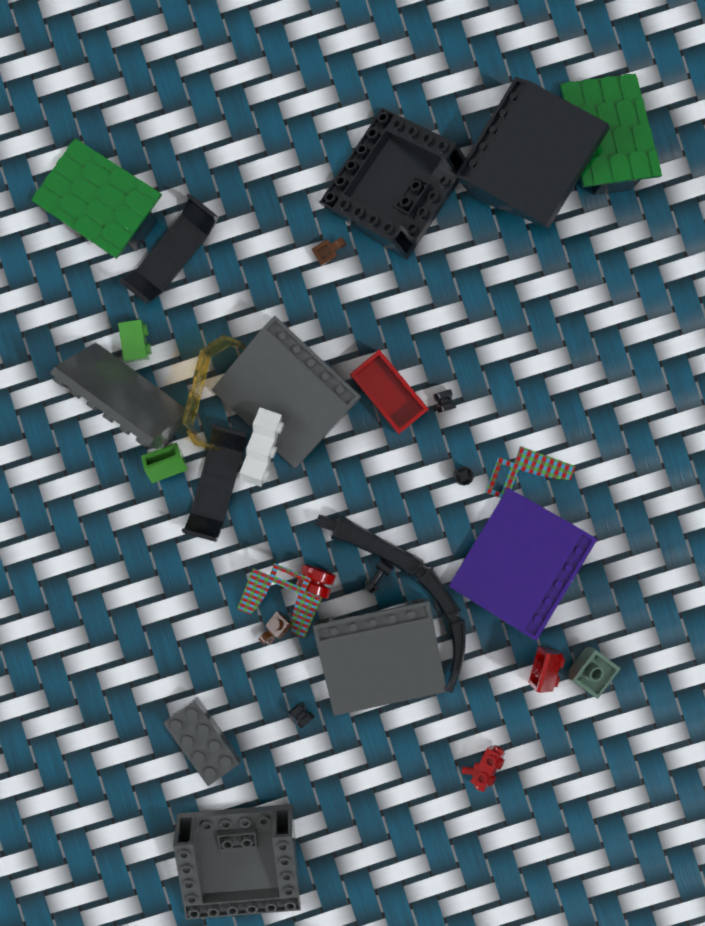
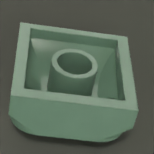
(593, 671)

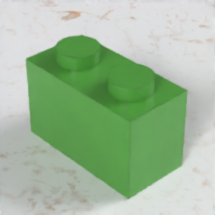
(134, 341)
(164, 463)

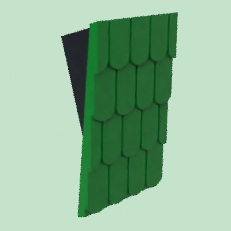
(628, 147)
(98, 199)

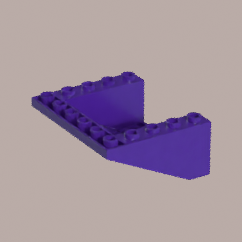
(522, 563)

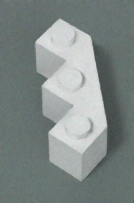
(261, 447)

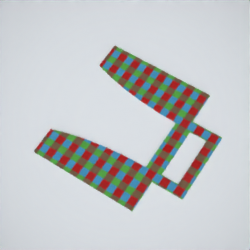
(532, 463)
(305, 605)

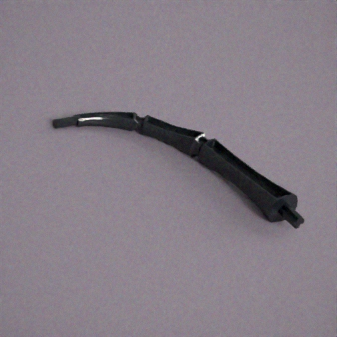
(351, 533)

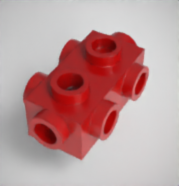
(484, 772)

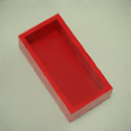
(388, 392)

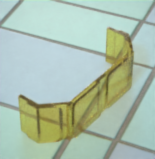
(198, 384)

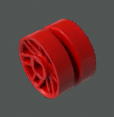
(317, 581)

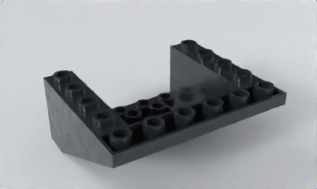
(531, 153)
(395, 182)

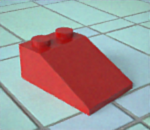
(545, 669)

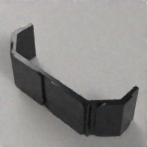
(172, 251)
(216, 483)

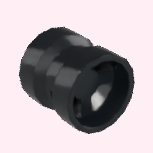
(445, 405)
(463, 476)
(302, 717)

